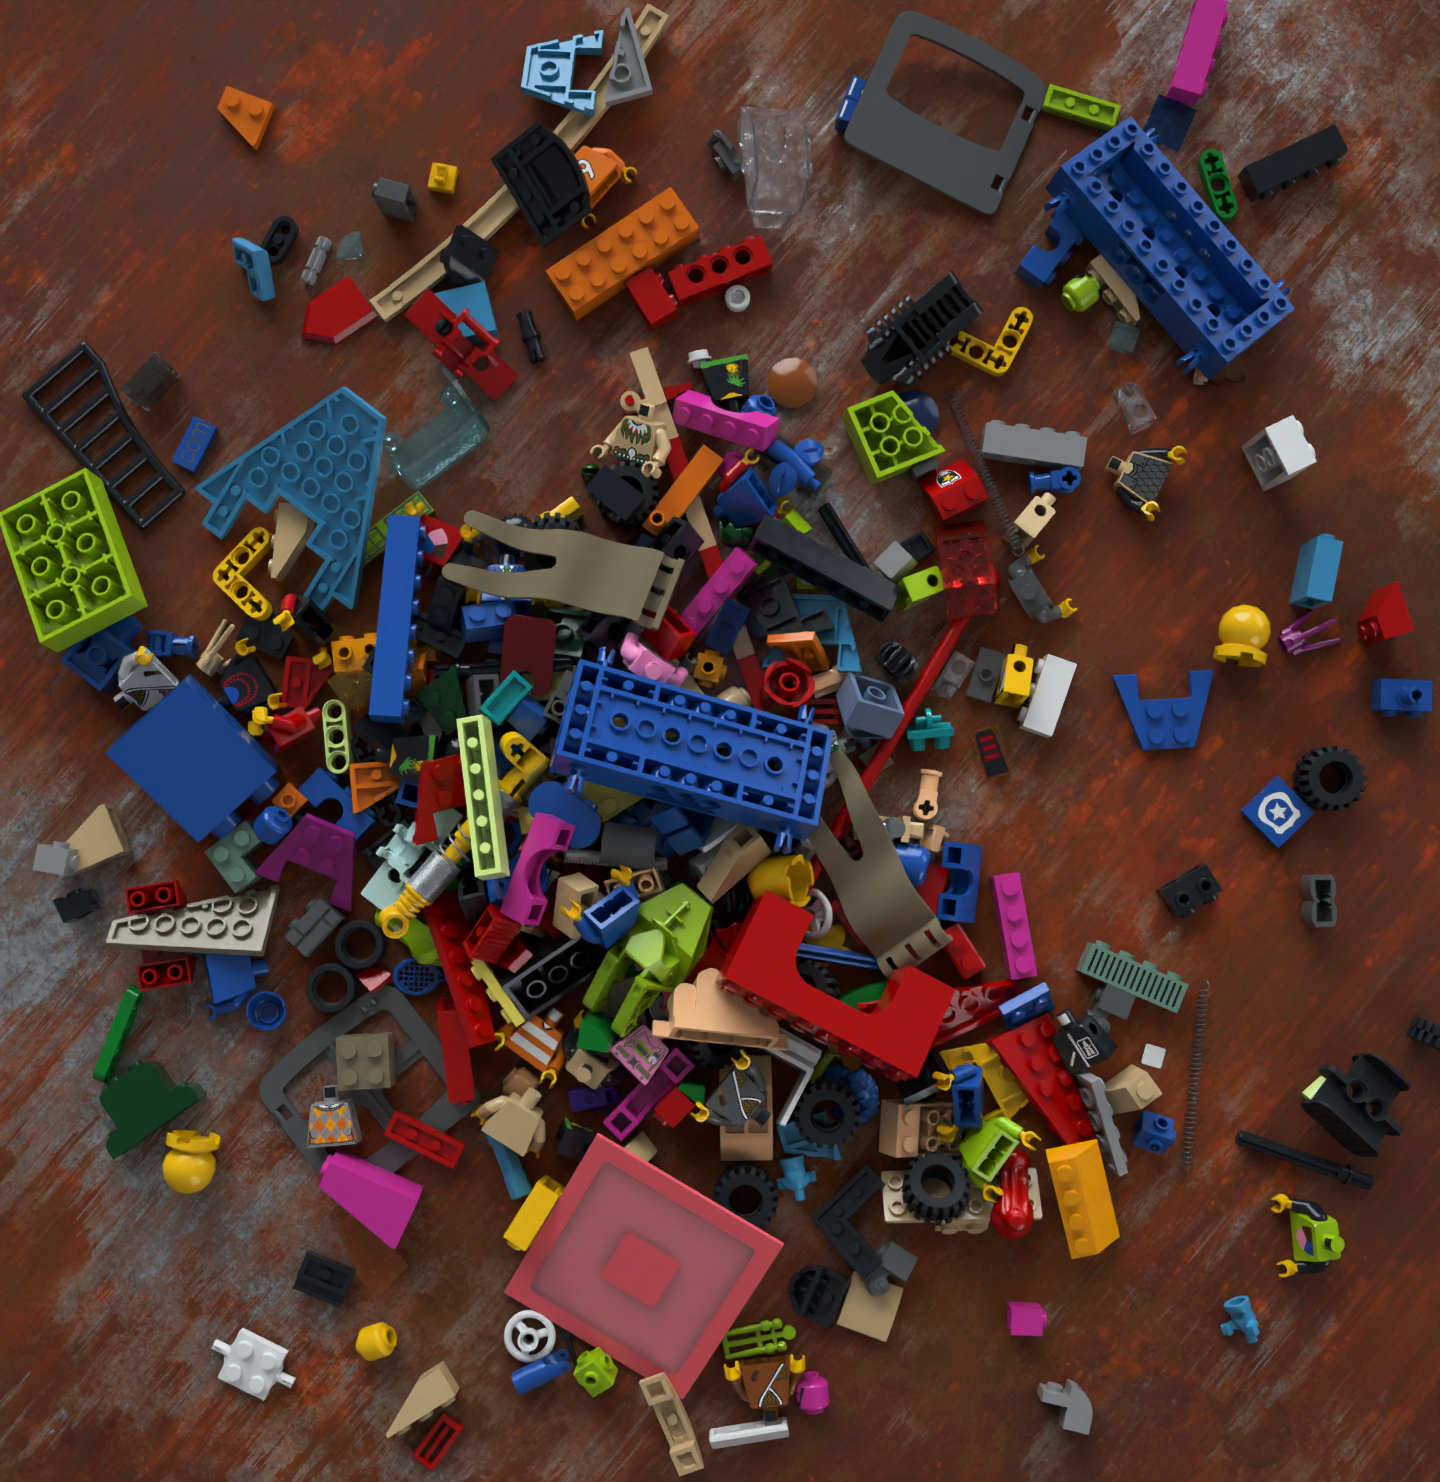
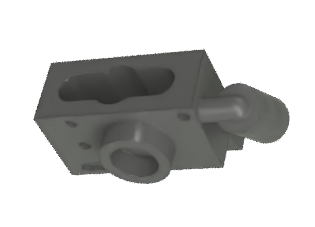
(725, 155)

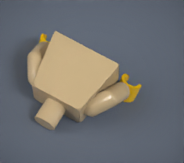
(514, 1121)

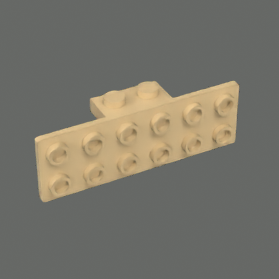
(973, 1218)

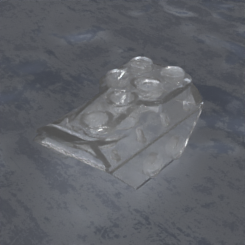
(774, 163)

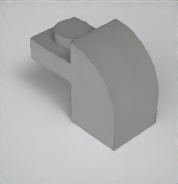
(1075, 1406)

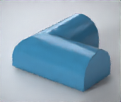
(258, 267)

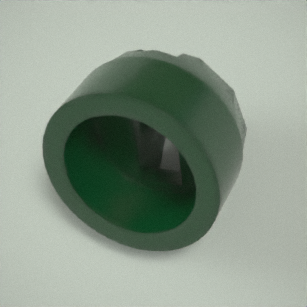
(587, 477)

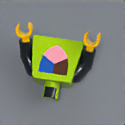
(1313, 1236)

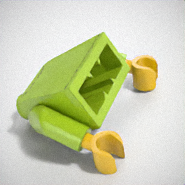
(988, 1148)

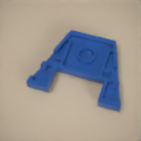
(1165, 721)

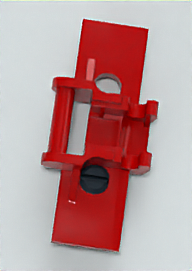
(454, 350)

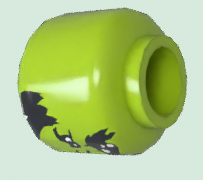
(1080, 293)

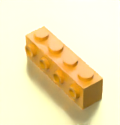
(349, 650)

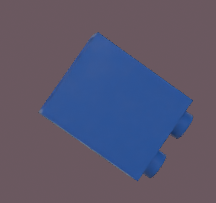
(196, 761)

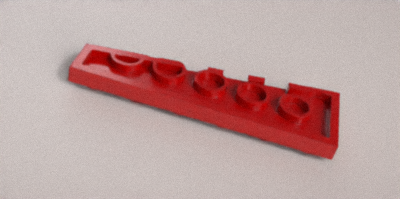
(448, 933)

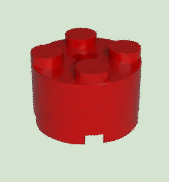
(786, 688)

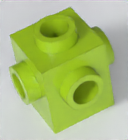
(595, 1371)

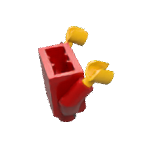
(284, 730)

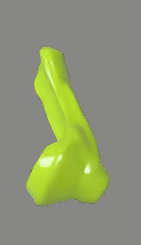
(417, 939)

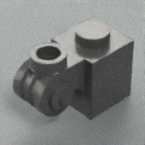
(1109, 1001)
(896, 1263)

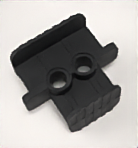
(1348, 1116)

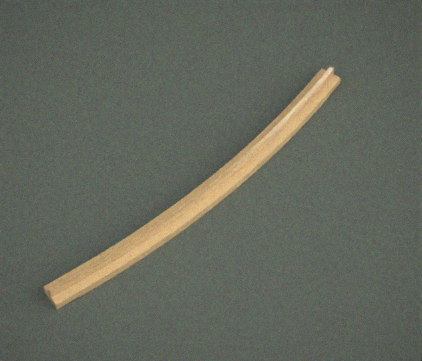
(502, 205)

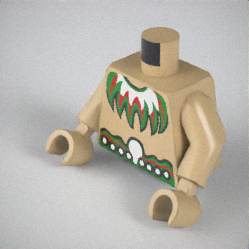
(638, 440)

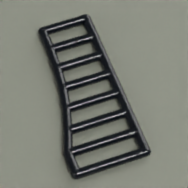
(120, 414)

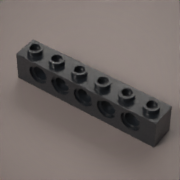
(677, 541)

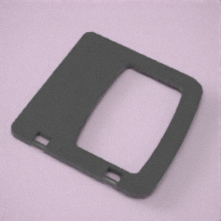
(925, 150)

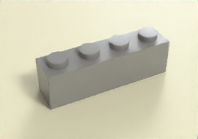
(1032, 446)

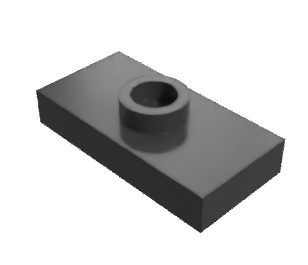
(985, 674)

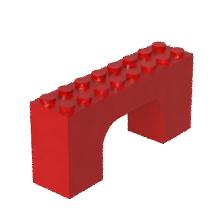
(766, 975)

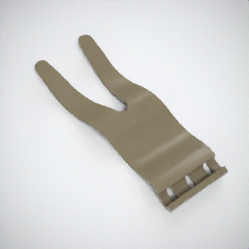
(587, 571)
(876, 889)

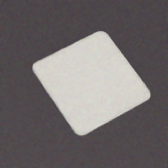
(1153, 1056)

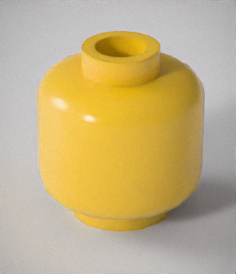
(376, 1341)

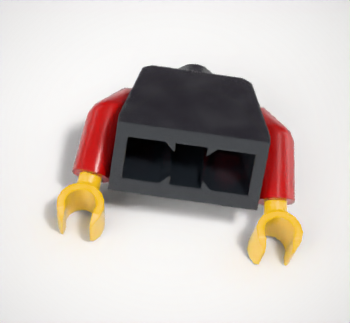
(309, 622)

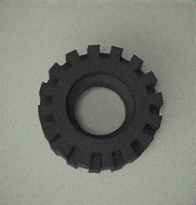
(1424, 1032)

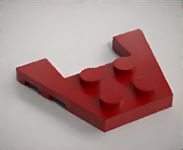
(438, 790)

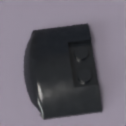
(544, 182)

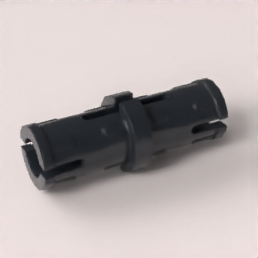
(531, 336)

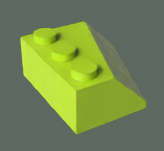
(888, 437)

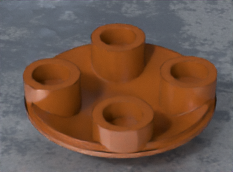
(792, 383)

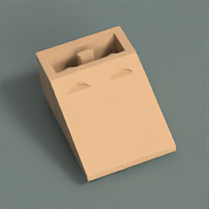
(912, 1128)

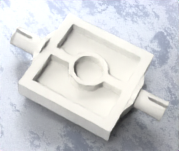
(253, 1364)

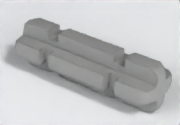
(316, 260)

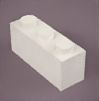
(1046, 695)

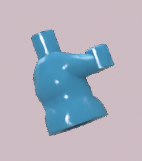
(795, 1176)
(1242, 1318)

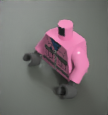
(648, 663)

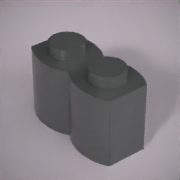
(395, 199)
(1318, 903)

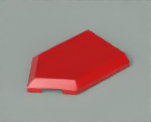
(337, 314)

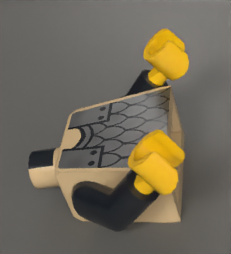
(1142, 477)

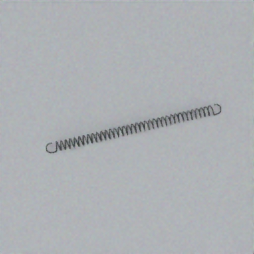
(983, 473)
(1195, 1069)

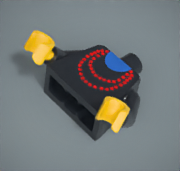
(248, 683)

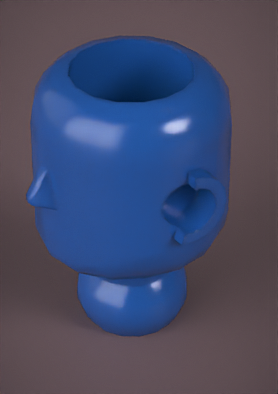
(914, 860)

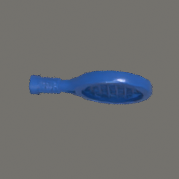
(432, 985)

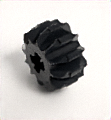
(896, 661)
(734, 900)

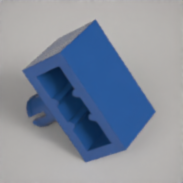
(1401, 696)

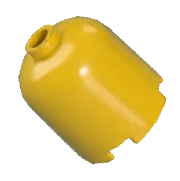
(783, 876)

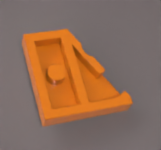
(246, 114)
(802, 647)
(371, 784)

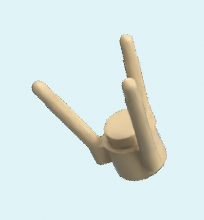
(210, 660)

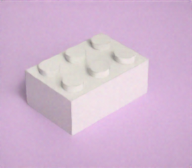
(1279, 452)

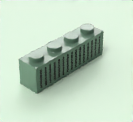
(1136, 978)

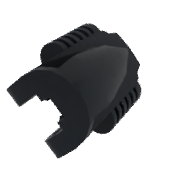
(918, 332)

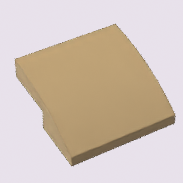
(869, 1313)

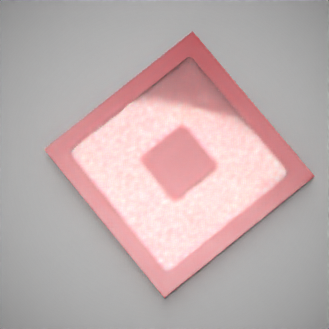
(642, 1265)

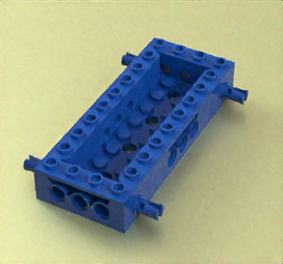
(1183, 239)
(691, 770)

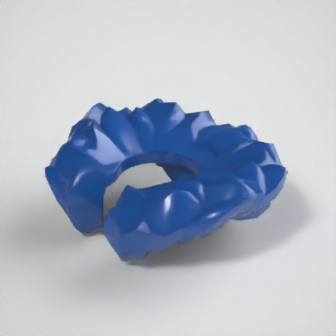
(862, 1086)

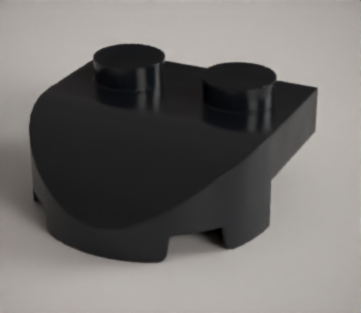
(468, 258)
(818, 1293)

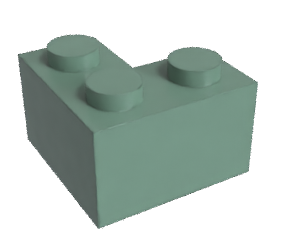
(232, 857)

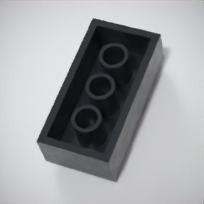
(551, 972)

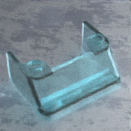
(440, 441)

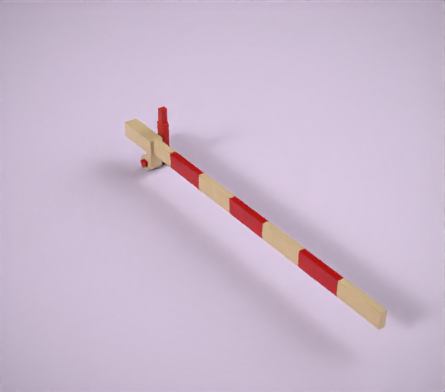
(696, 515)

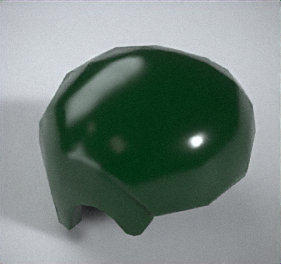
(735, 536)

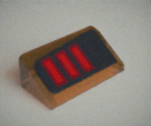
(991, 752)

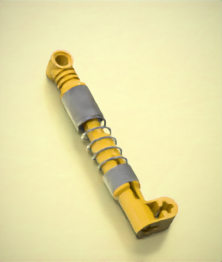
(441, 867)

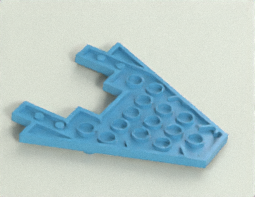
(327, 470)

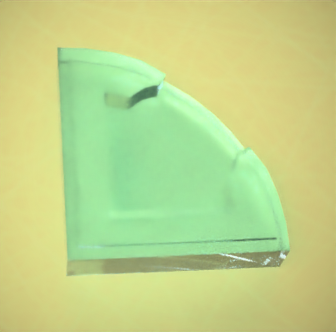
(350, 247)

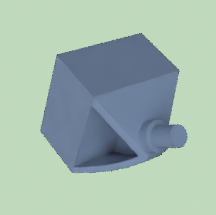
(868, 708)

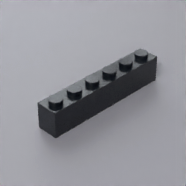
(824, 568)

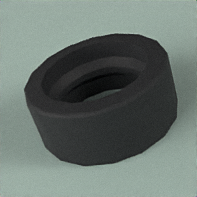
(346, 958)
(317, 1001)

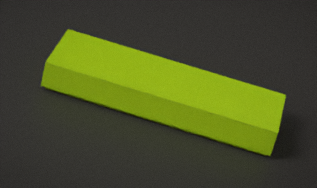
(1081, 107)

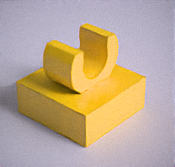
(443, 178)

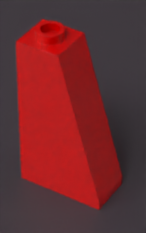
(456, 1054)

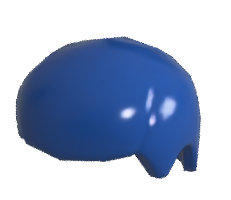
(266, 1011)

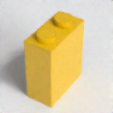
(533, 1213)

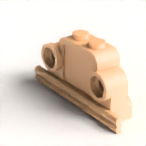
(711, 1016)

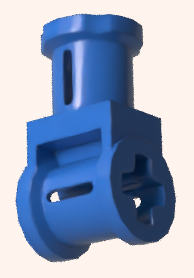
(1053, 481)
(167, 644)

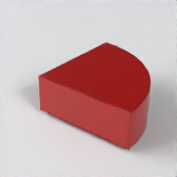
(373, 979)

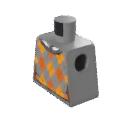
(333, 1121)

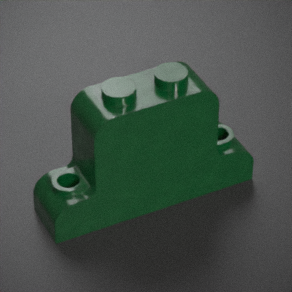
(144, 1103)

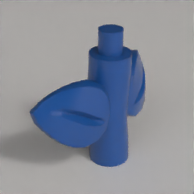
(794, 466)

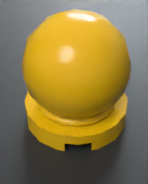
(1242, 635)
(190, 1162)

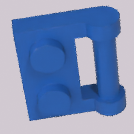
(1026, 1006)

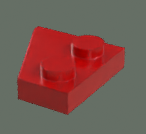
(303, 681)

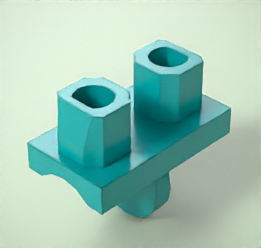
(929, 727)

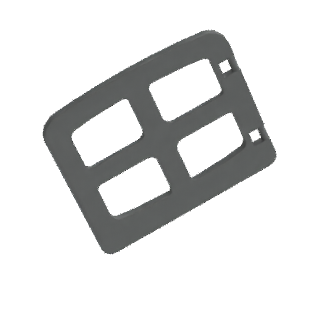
(422, 1044)

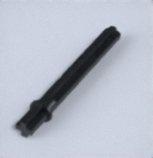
(493, 667)
(1345, 1174)

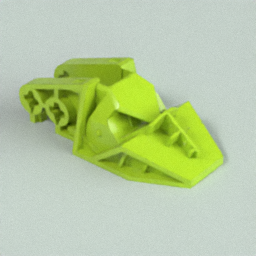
(665, 941)

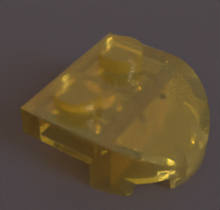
(353, 685)

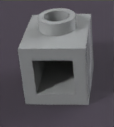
(895, 563)
(56, 858)

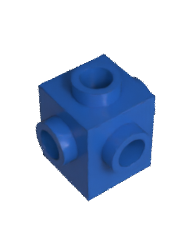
(1153, 1132)

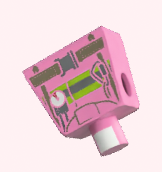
(640, 1052)

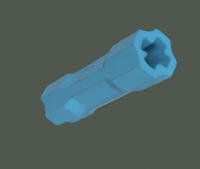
(512, 1169)

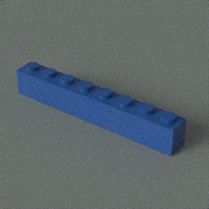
(396, 618)

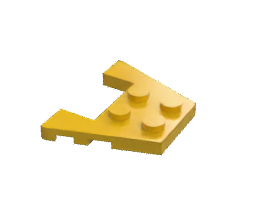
(998, 1079)

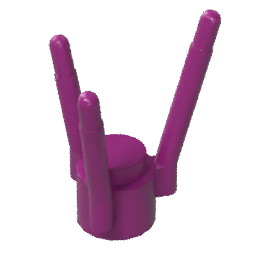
(1292, 641)

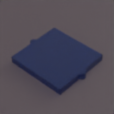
(1170, 121)

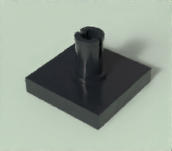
(922, 1086)

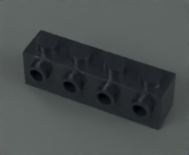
(1293, 163)

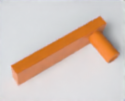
(684, 490)

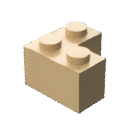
(578, 889)

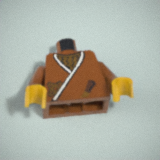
(766, 1381)

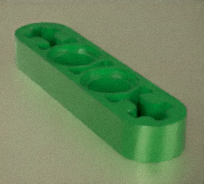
(118, 1034)

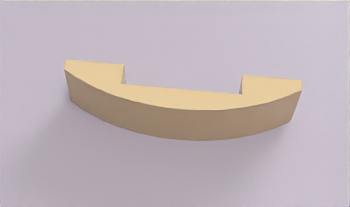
(674, 1422)

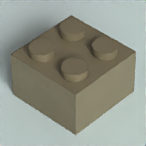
(365, 1061)

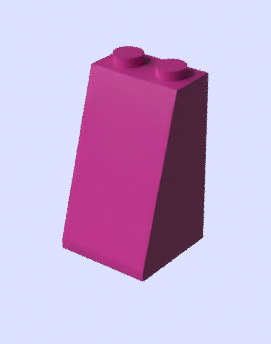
(370, 1194)

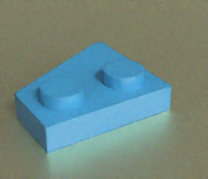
(794, 1143)

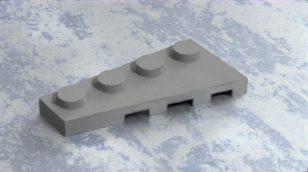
(1100, 1114)

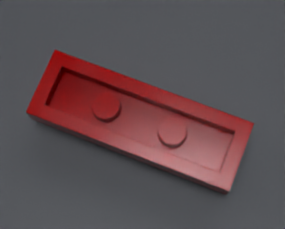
(424, 1139)

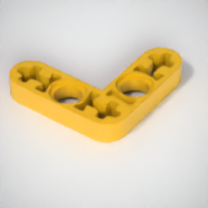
(999, 350)
(237, 578)

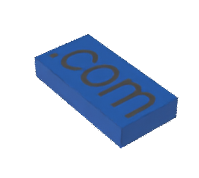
(195, 445)

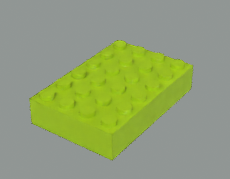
(71, 560)

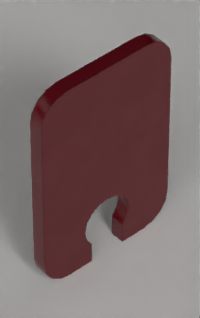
(529, 647)

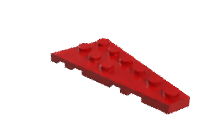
(968, 1008)
(1043, 1079)

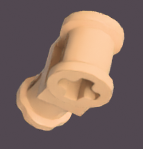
(927, 793)

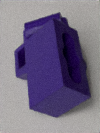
(587, 1098)

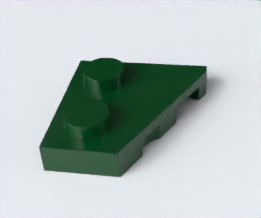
(444, 700)

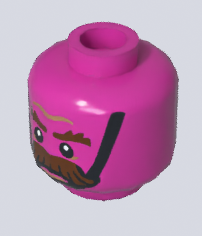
(812, 1393)

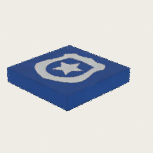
(1277, 812)

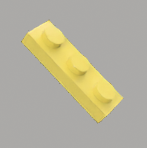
(510, 1012)

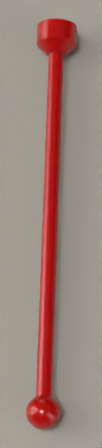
(909, 707)

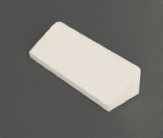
(748, 1433)

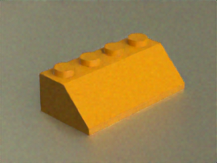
(1083, 1197)

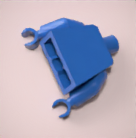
(230, 980)

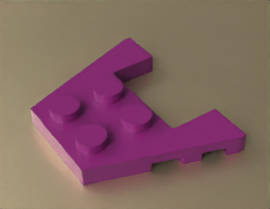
(320, 848)

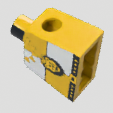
(1014, 678)

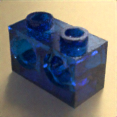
(727, 627)

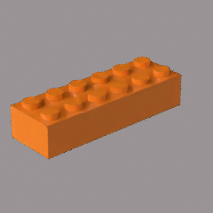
(621, 252)

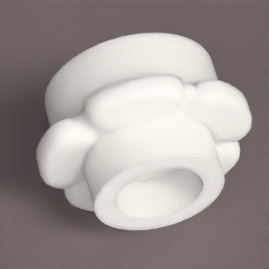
(697, 357)

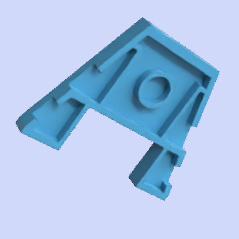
(550, 72)
(842, 635)

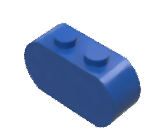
(552, 799)

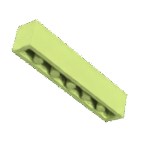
(483, 798)

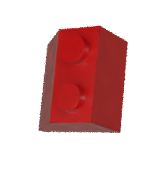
(1384, 615)

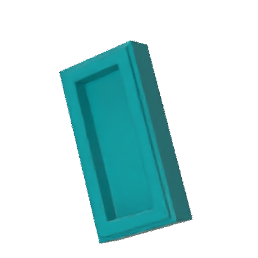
(505, 698)

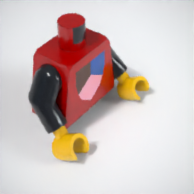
(443, 541)

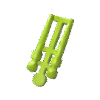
(787, 1332)

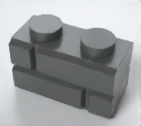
(315, 926)

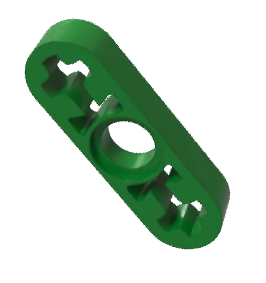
(1222, 175)

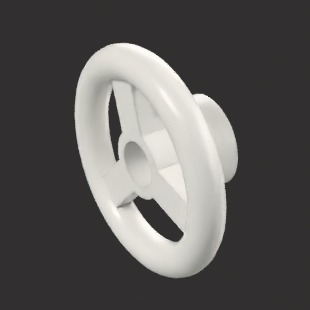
(822, 913)
(525, 1345)

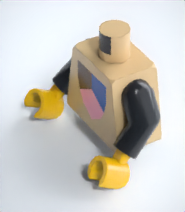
(591, 1066)

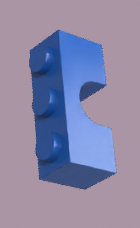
(1040, 265)
(528, 722)
(323, 787)
(961, 898)

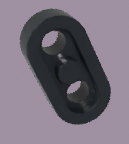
(278, 241)

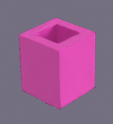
(1026, 1318)

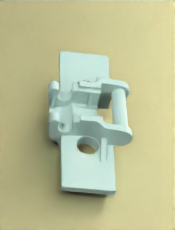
(402, 856)

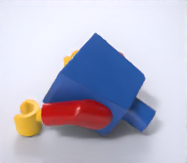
(745, 496)

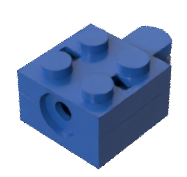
(101, 654)

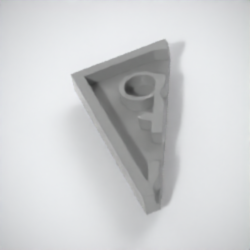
(629, 73)

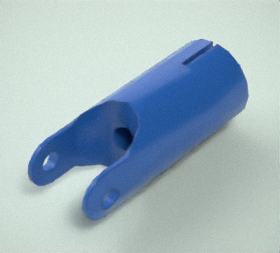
(540, 1371)

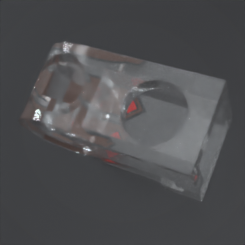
(1133, 407)
(952, 675)

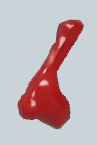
(1013, 1212)

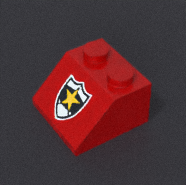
(953, 491)

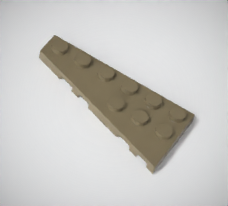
(209, 926)

